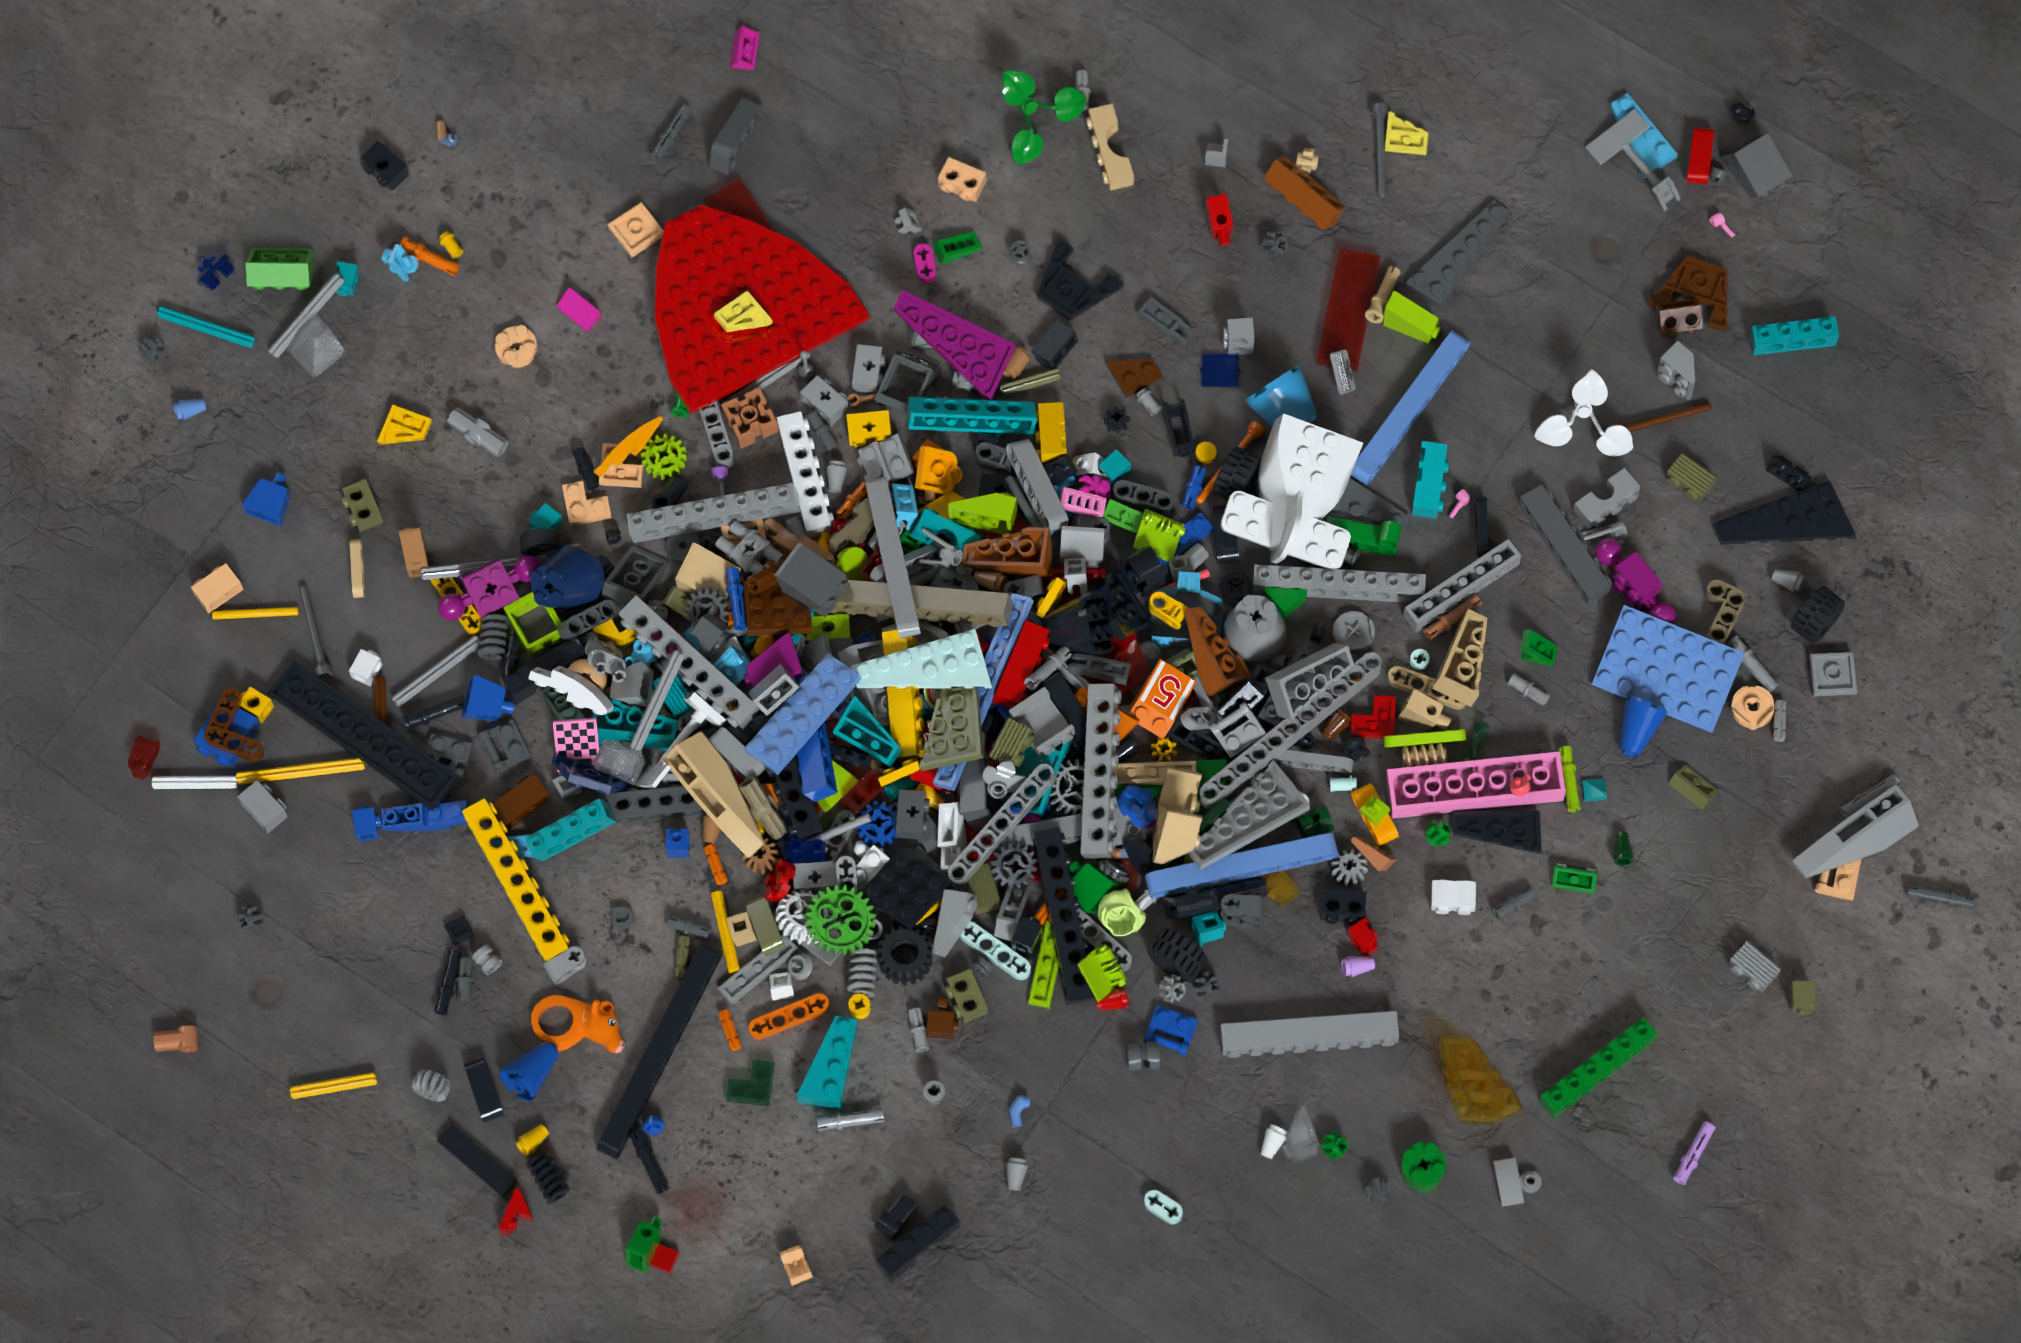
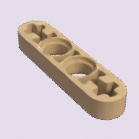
(1426, 689)

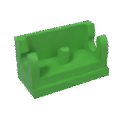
(1123, 516)

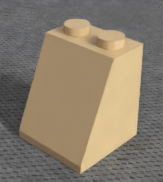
(704, 570)

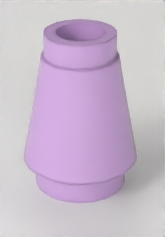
(1356, 965)

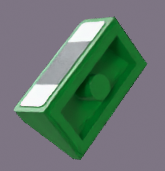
(1574, 878)

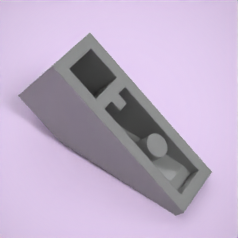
(1012, 910)
(954, 916)

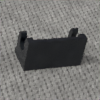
(1055, 345)

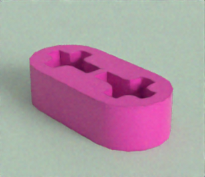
(929, 262)

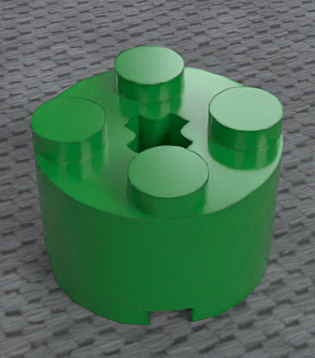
(1429, 1156)

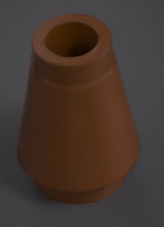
(1336, 723)

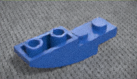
(420, 818)

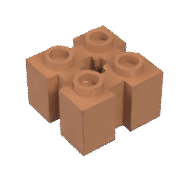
(753, 407)

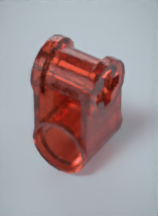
(143, 753)

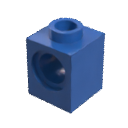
(677, 843)

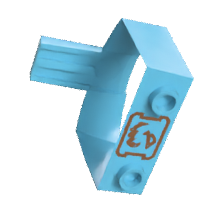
(1186, 583)

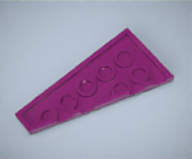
(965, 346)

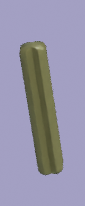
(1030, 382)

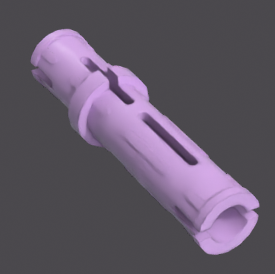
(1683, 1174)

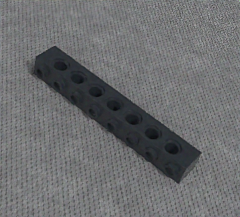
(1041, 841)

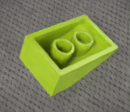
(987, 513)

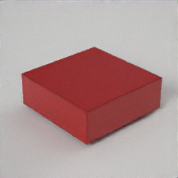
(664, 1258)

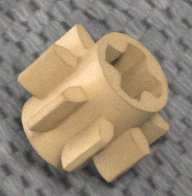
(1307, 160)

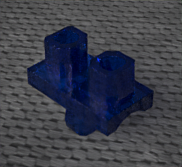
(208, 278)
(805, 851)

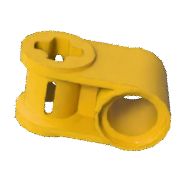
(1169, 610)

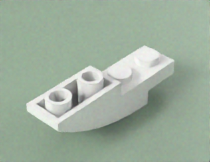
(580, 690)

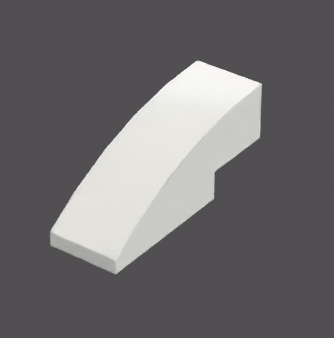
(951, 834)

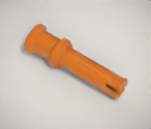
(425, 255)

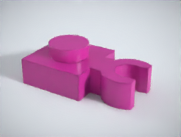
(1096, 486)

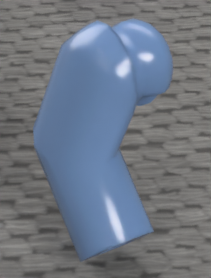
(1015, 1109)

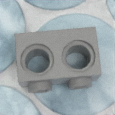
(1239, 336)

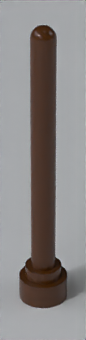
(1666, 417)

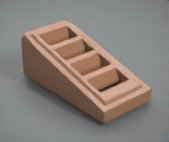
(1377, 857)

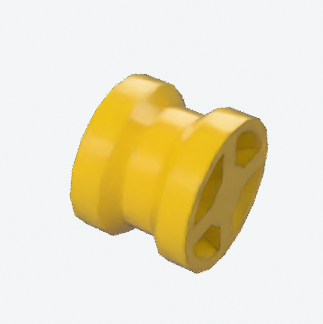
(861, 1010)

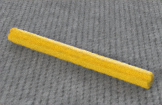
(301, 770)

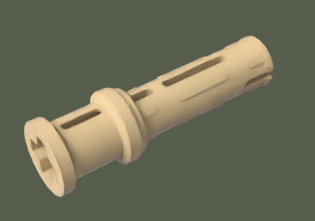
(1379, 301)

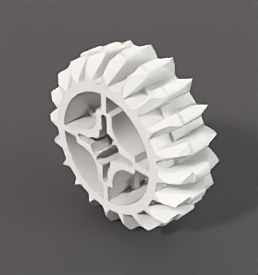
(795, 924)

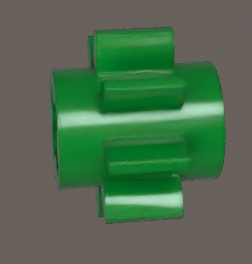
(1438, 833)
(1334, 1145)

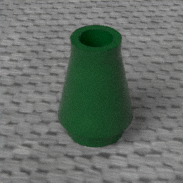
(1622, 850)

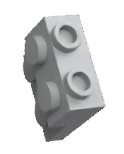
(886, 459)

